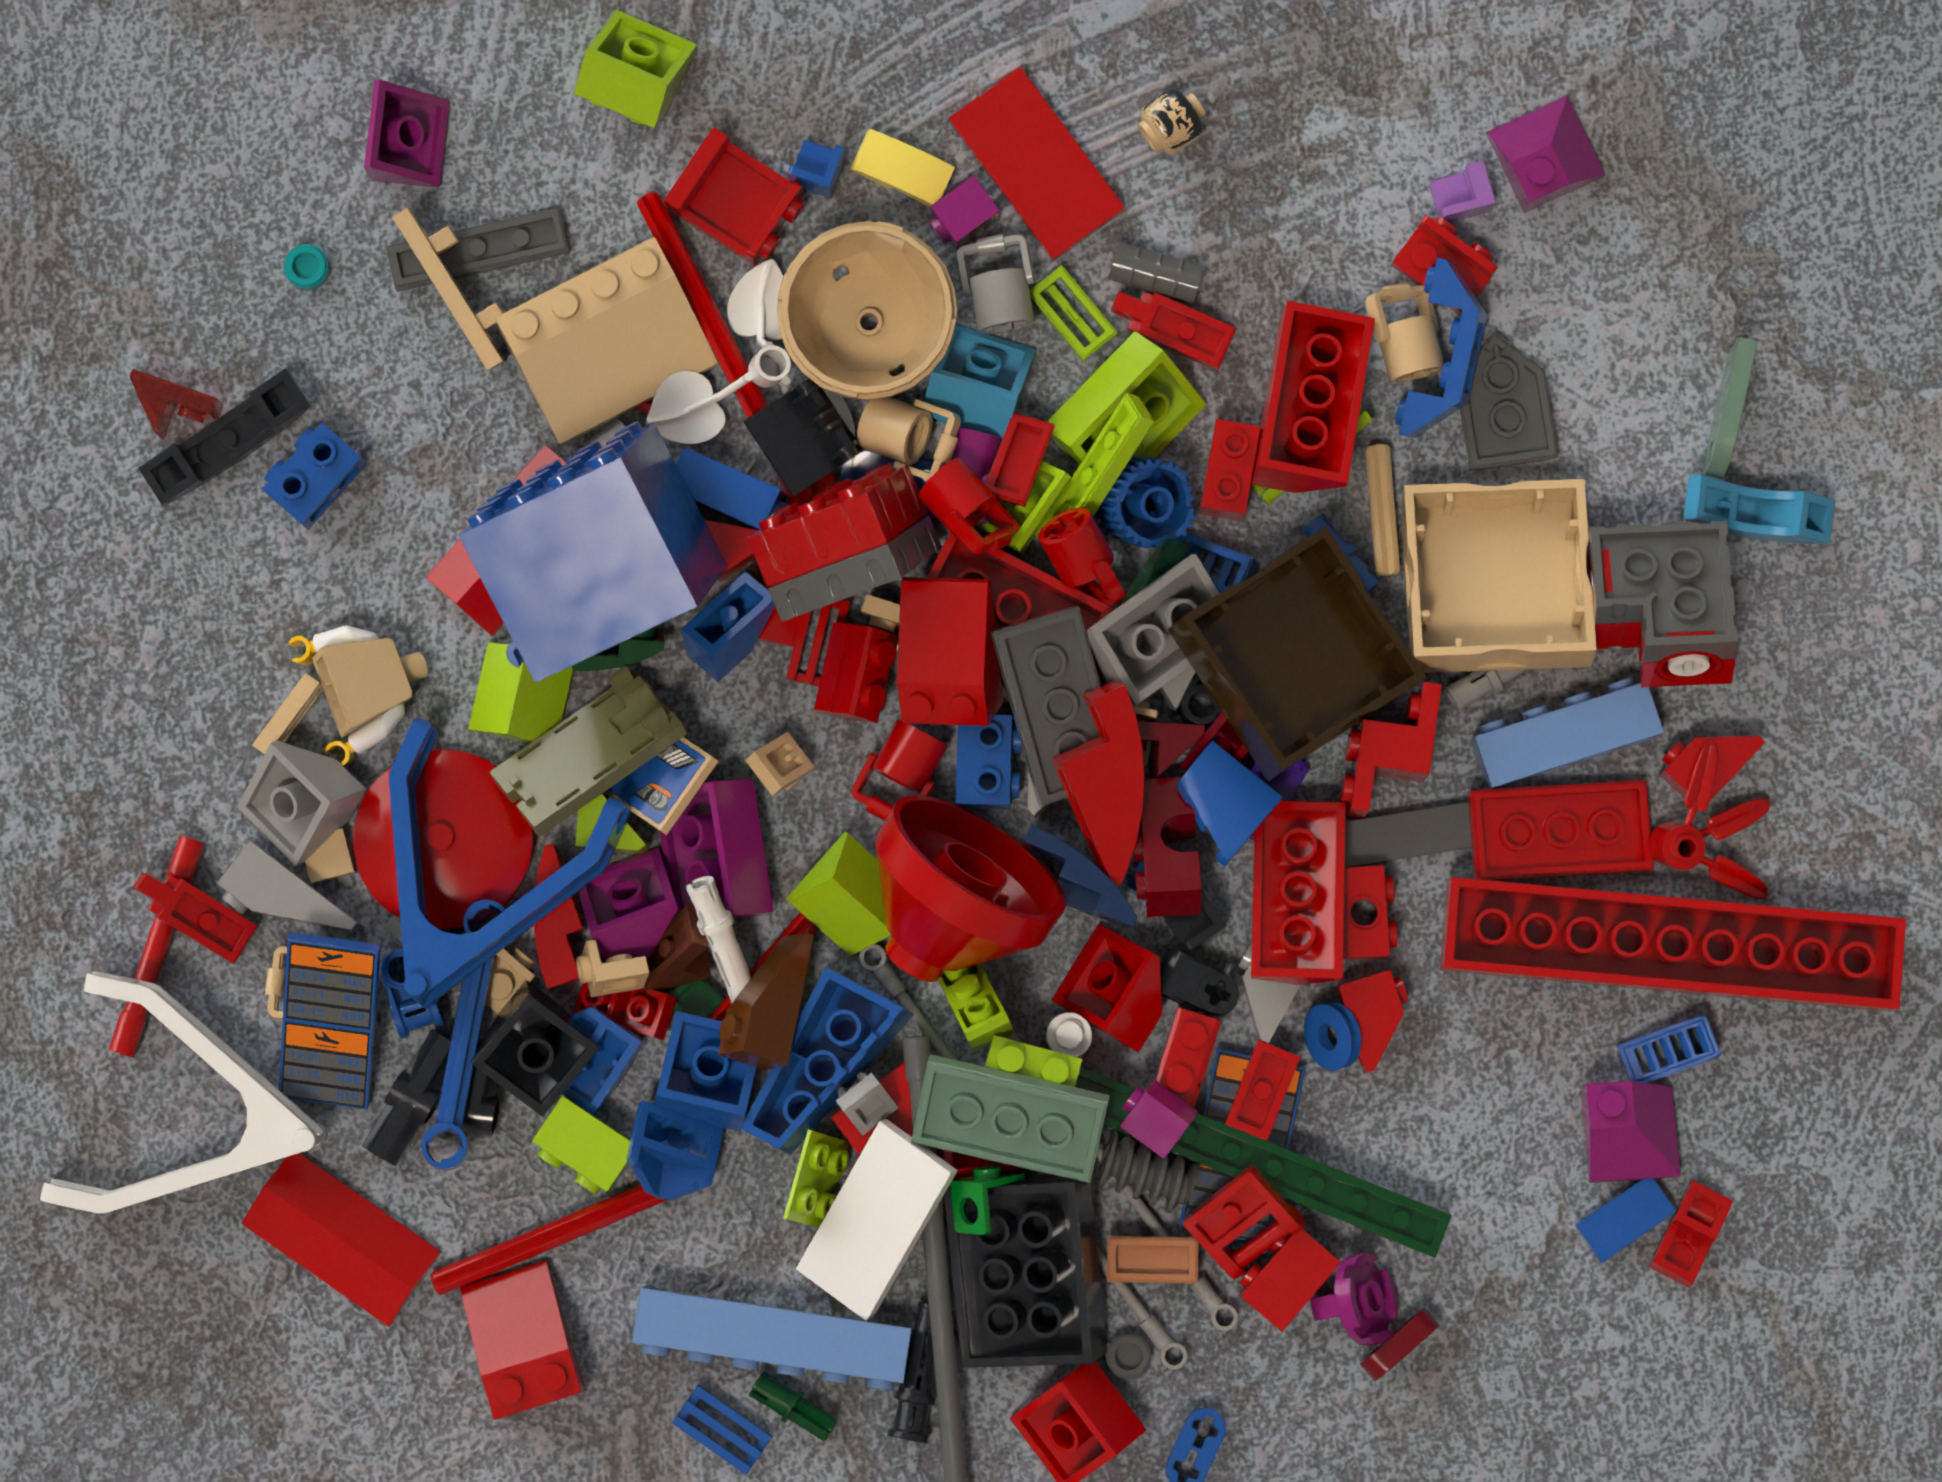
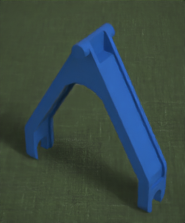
(441, 959)

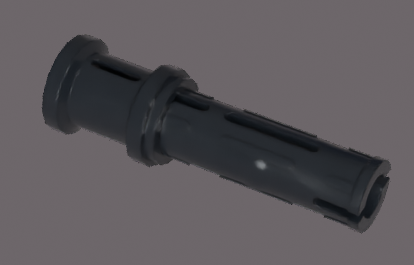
(907, 1395)

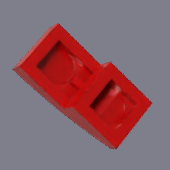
(1690, 1234)

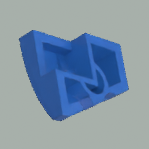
(1226, 799)

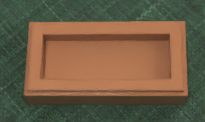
(1152, 1259)

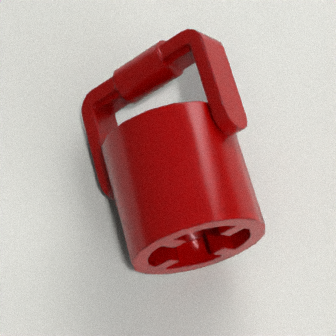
(962, 502)
(1081, 555)
(907, 759)

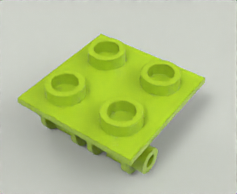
(816, 1178)

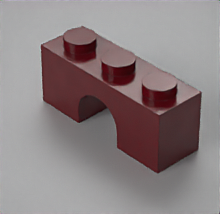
(1169, 877)

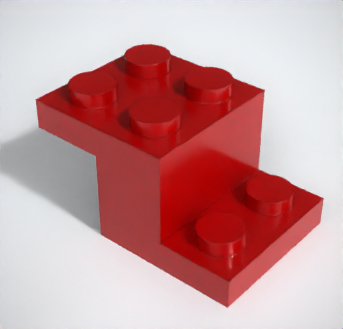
(1391, 750)

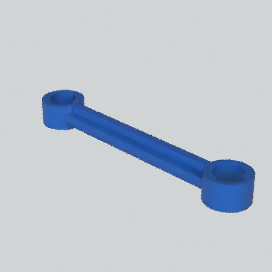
(461, 1052)

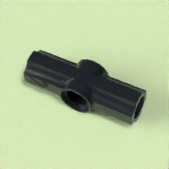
(410, 1100)

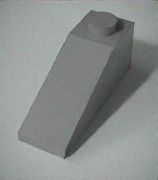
(272, 889)

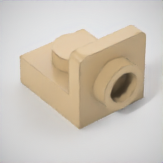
(882, 613)
(780, 764)
(615, 975)
(507, 976)

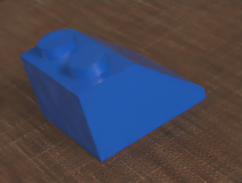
(701, 1081)

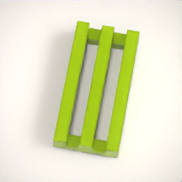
(1096, 343)

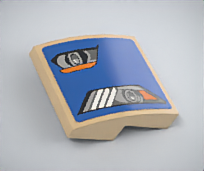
(665, 784)

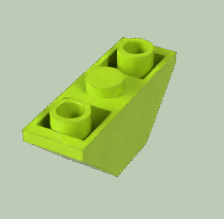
(975, 1006)

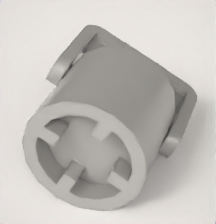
(1000, 295)

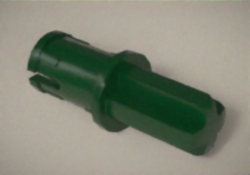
(792, 1406)

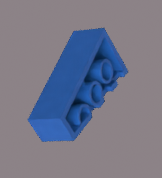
(832, 1043)

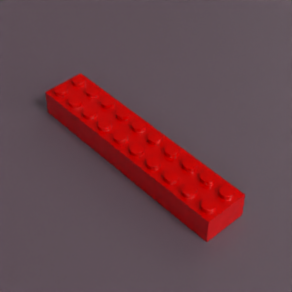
(1673, 944)

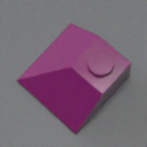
(1545, 154)
(629, 905)
(1629, 1131)

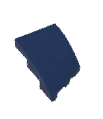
(1081, 880)

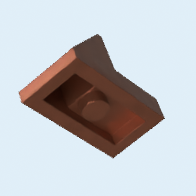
(679, 954)

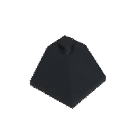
(534, 1048)

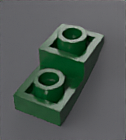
(625, 653)

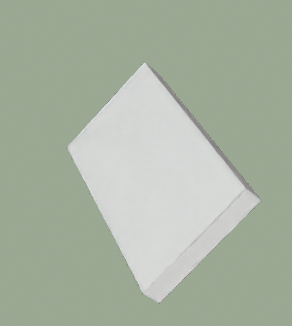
(876, 1219)

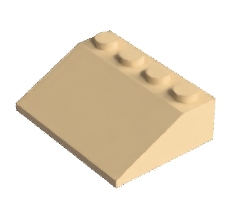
(605, 340)

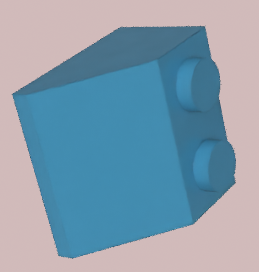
(980, 380)

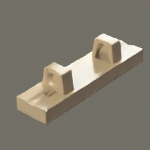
(427, 251)

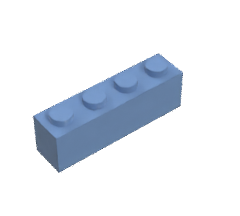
(1566, 735)

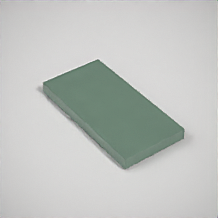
(1010, 1118)

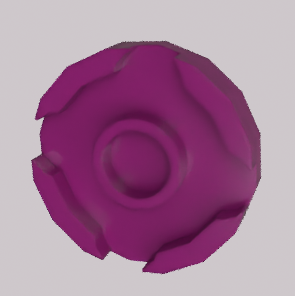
(1361, 1299)

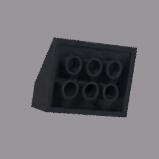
(1033, 1281)

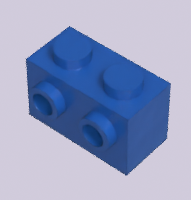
(313, 475)
(985, 764)

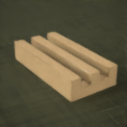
(290, 713)

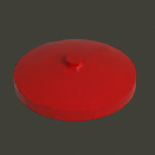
(468, 834)

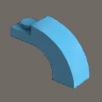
(1760, 512)

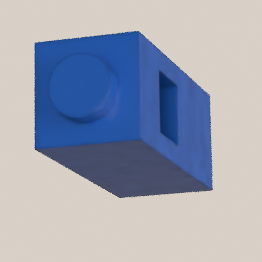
(729, 490)

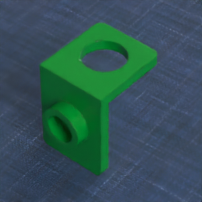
(976, 1189)

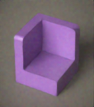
(1463, 193)

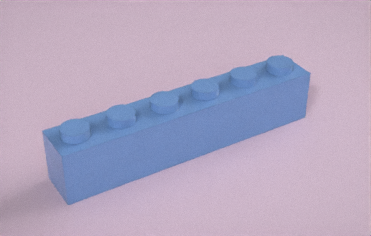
(771, 1336)

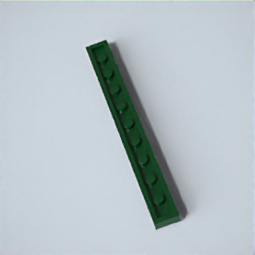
(1292, 1175)

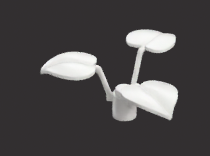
(685, 401)

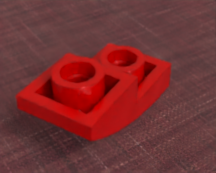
(635, 1010)

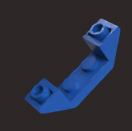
(1450, 290)

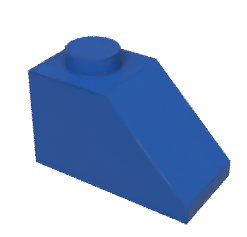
(728, 626)

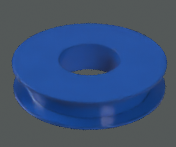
(1317, 1038)

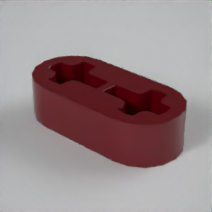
(1400, 1344)

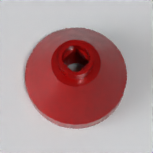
(959, 889)

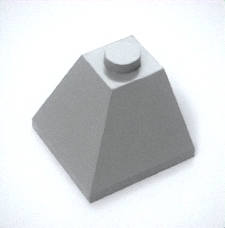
(299, 799)

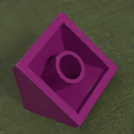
(405, 136)

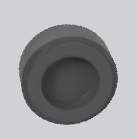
(1128, 1356)

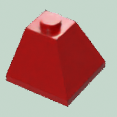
(1114, 988)

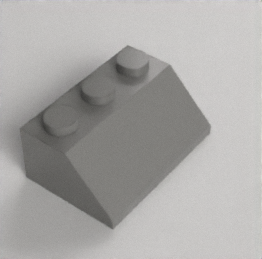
(1134, 638)

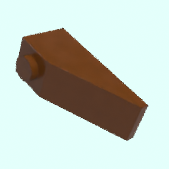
(766, 1011)

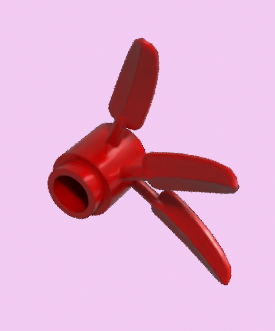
(1691, 850)

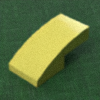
(902, 167)

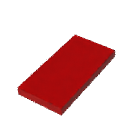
(1036, 164)
(1560, 830)

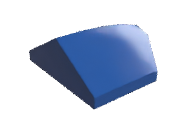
(608, 1065)
(672, 1152)

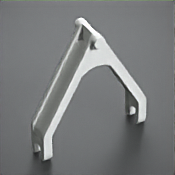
(274, 1122)

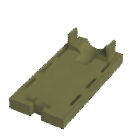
(588, 752)

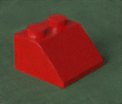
(1078, 1424)

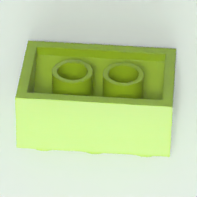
(1135, 369)

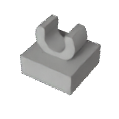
(866, 1103)

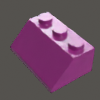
(723, 840)

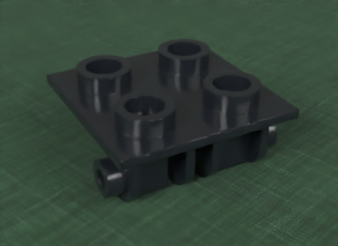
(803, 436)

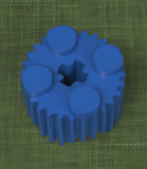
(1167, 506)

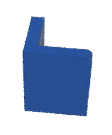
(818, 168)

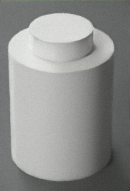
(1069, 1034)

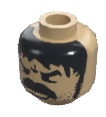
(1171, 121)

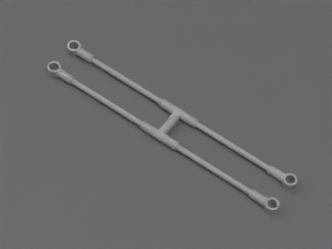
(1149, 1324)

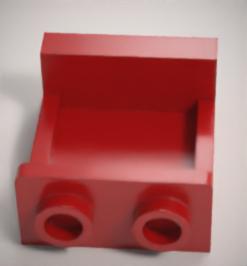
(735, 198)

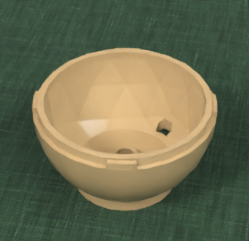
(888, 278)

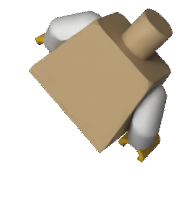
(362, 683)

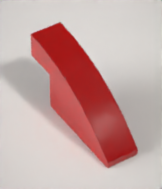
(1107, 780)

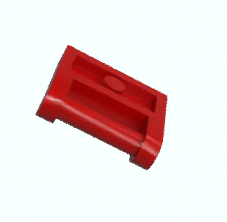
(1233, 1212)

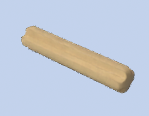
(1382, 510)

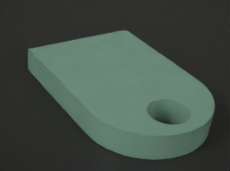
(1729, 407)

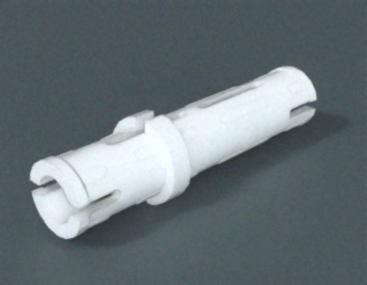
(717, 927)

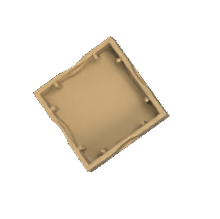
(1498, 576)

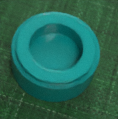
(306, 267)

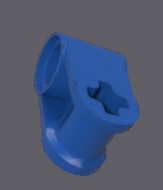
(402, 1003)

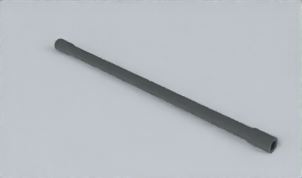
(939, 1298)

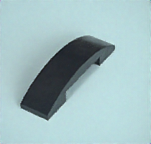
(226, 440)

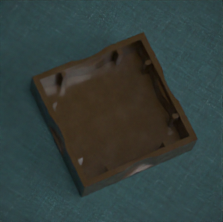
(1296, 653)

